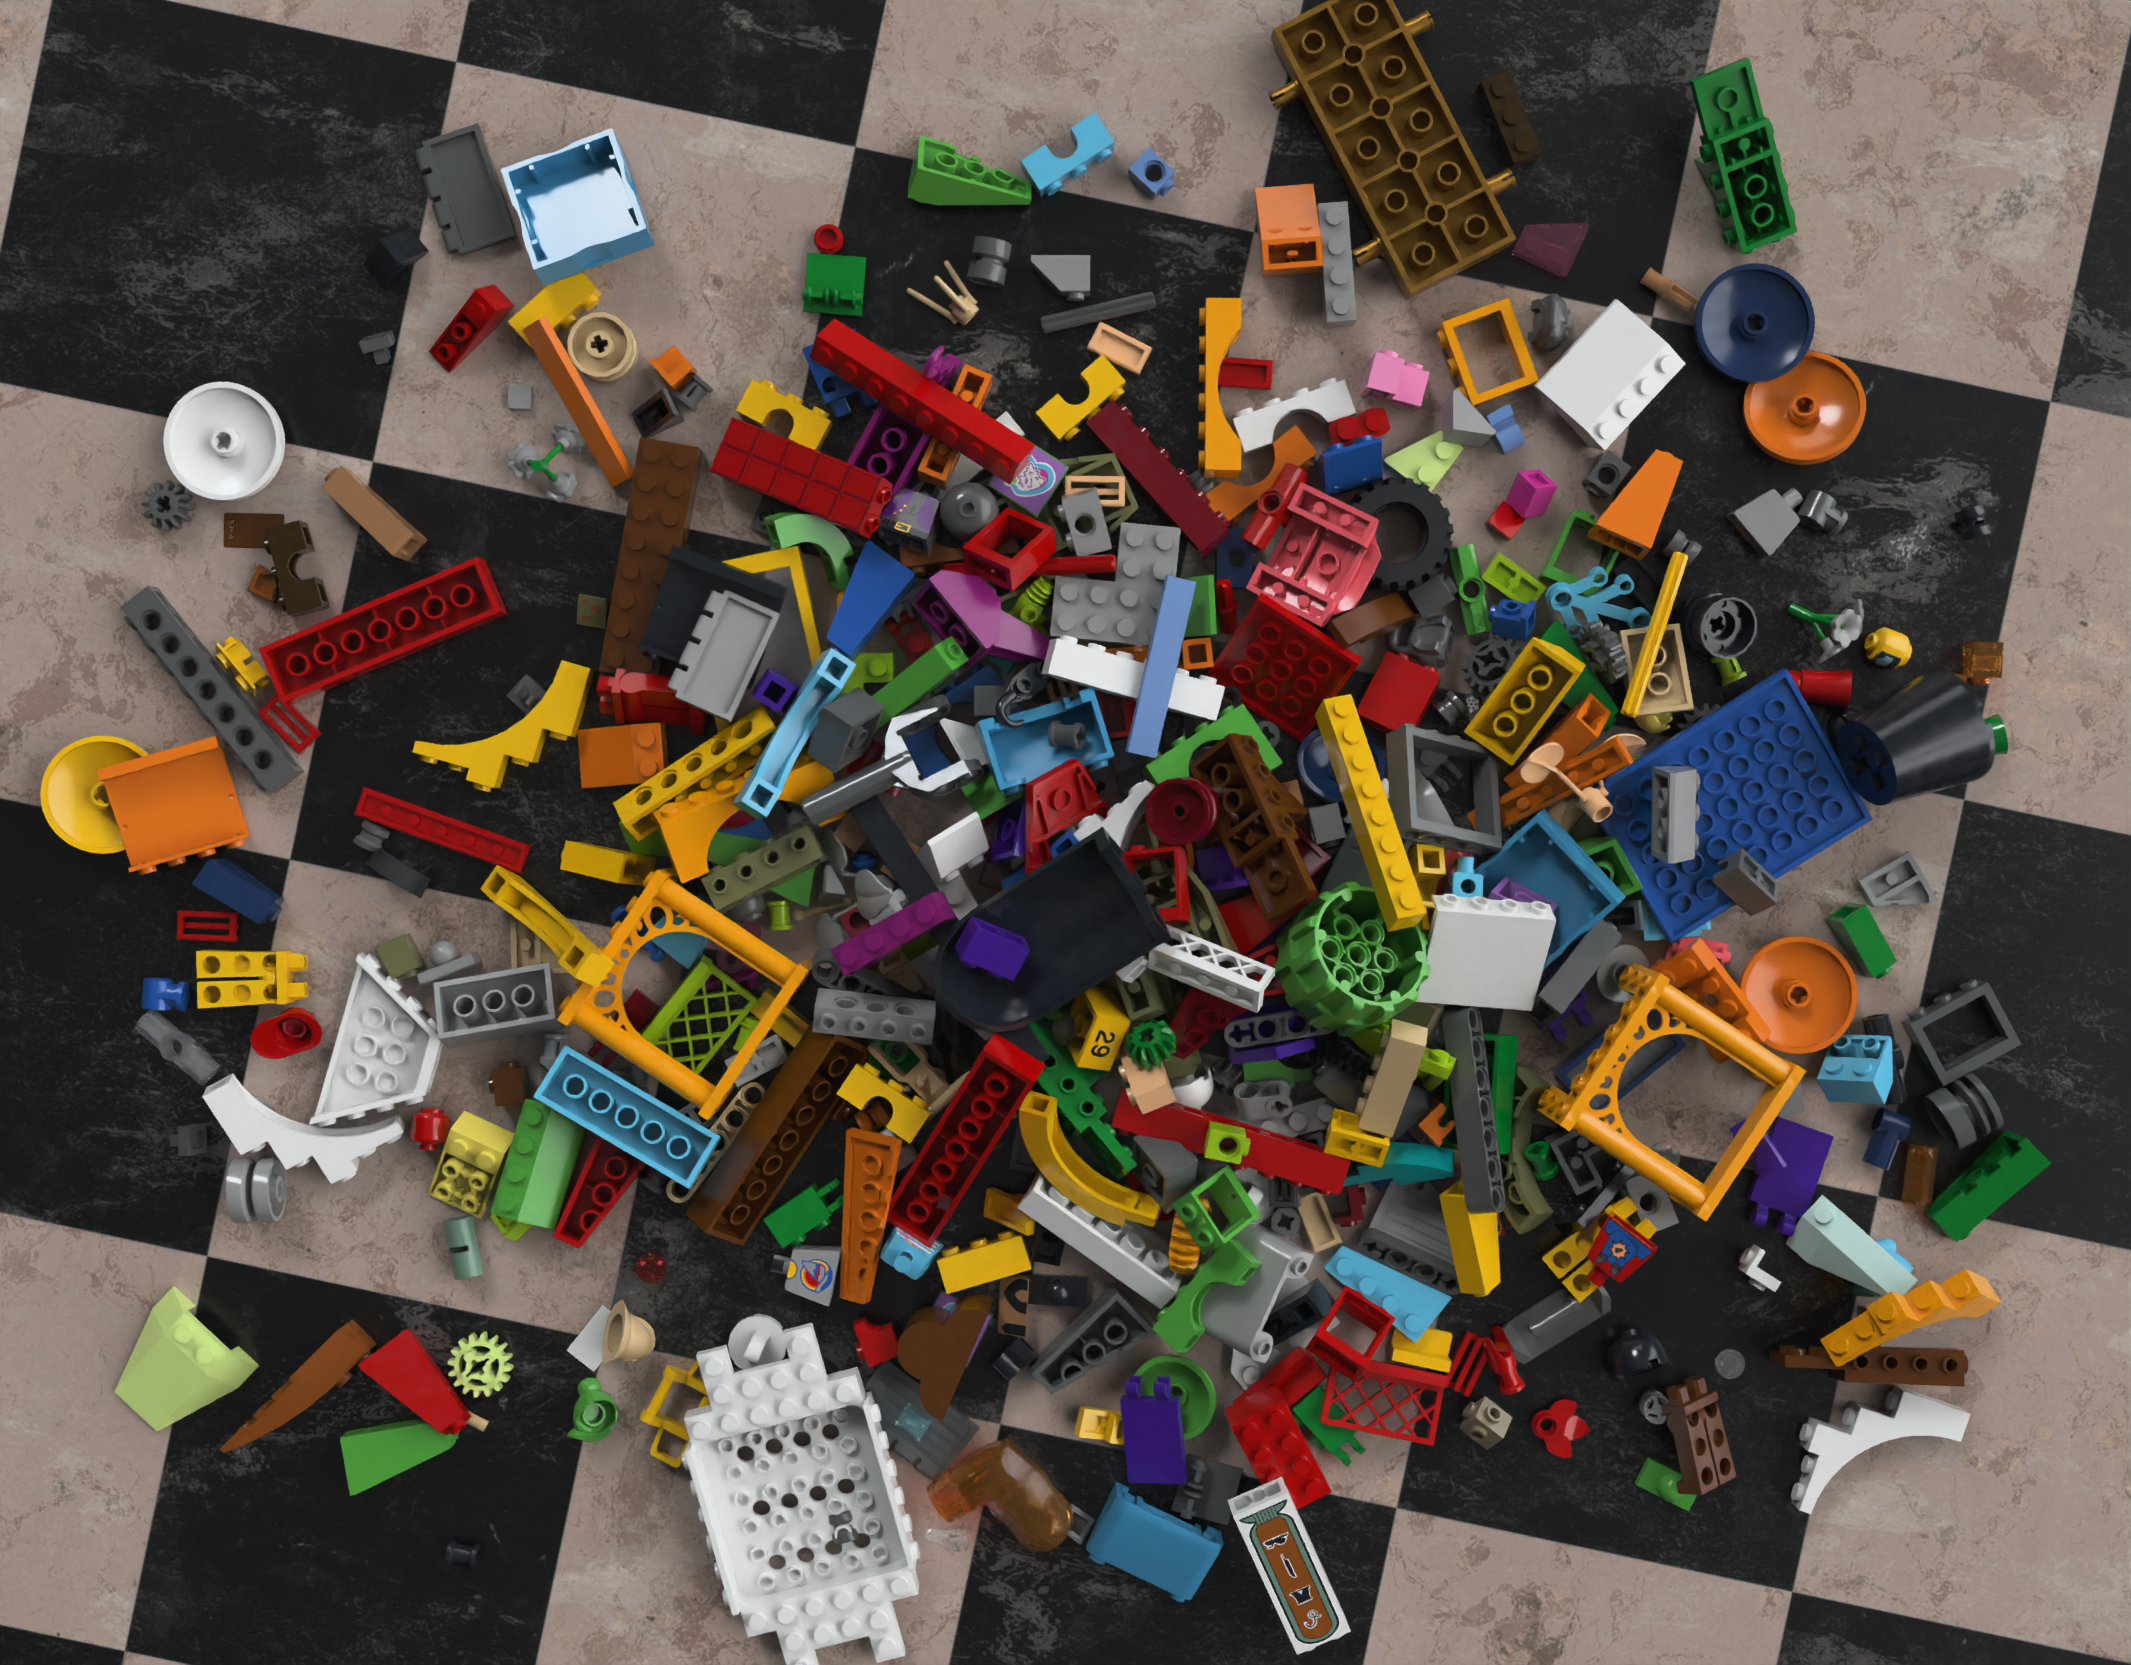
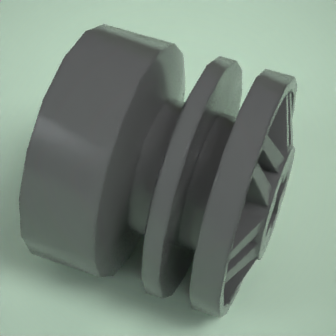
(1964, 1111)

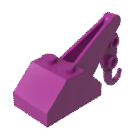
(893, 444)

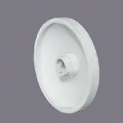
(224, 441)

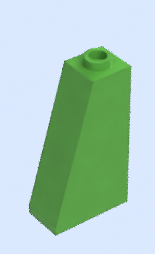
(920, 679)
(727, 846)
(389, 1449)

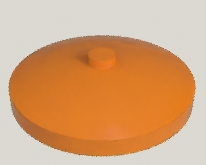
(1807, 411)
(1800, 992)

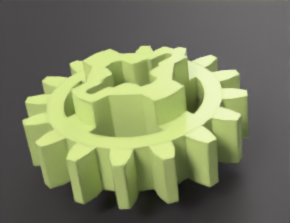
(473, 1355)

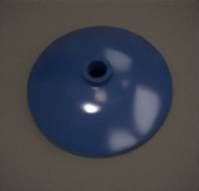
(1316, 769)

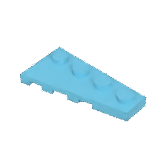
(1403, 1297)

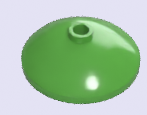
(1198, 1392)

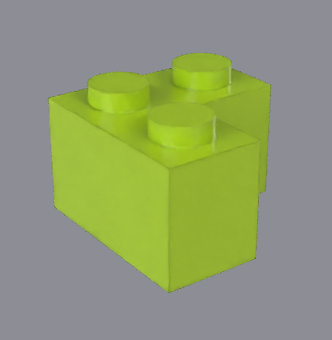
(870, 669)

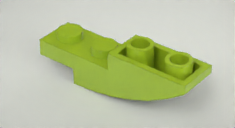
(1433, 1061)

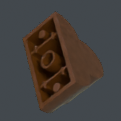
(939, 1346)

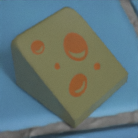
(593, 611)

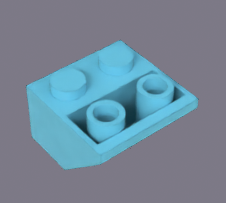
(1858, 1069)

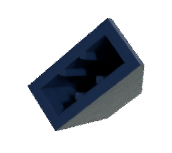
(239, 890)

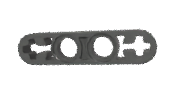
(1281, 1031)
(1409, 1265)

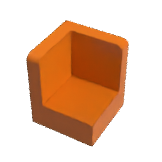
(673, 367)

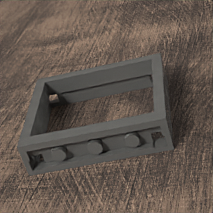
(1403, 791)

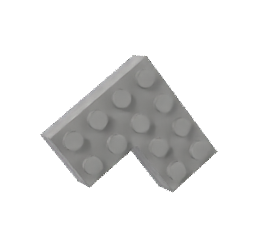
(1122, 609)

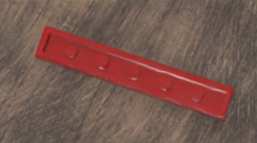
(442, 830)

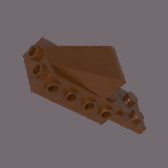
(1257, 823)
(1907, 1359)

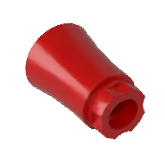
(1824, 687)

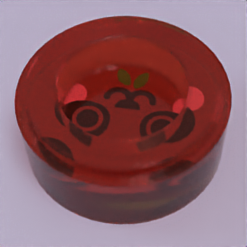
(651, 1267)

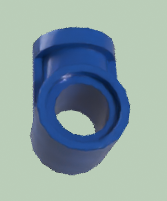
(164, 994)

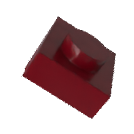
(1355, 1199)

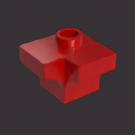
(875, 1342)

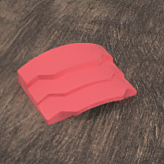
(1320, 558)

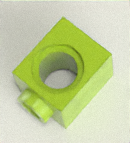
(1216, 1133)

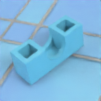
(1049, 172)

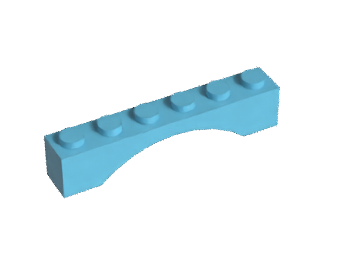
(782, 750)

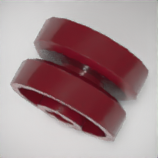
(1165, 814)

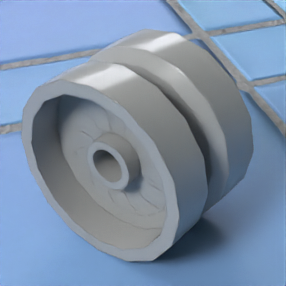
(256, 1190)

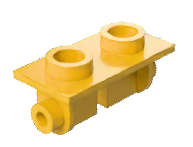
(233, 657)

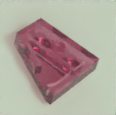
(1551, 245)

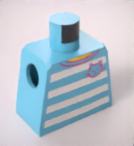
(907, 1253)

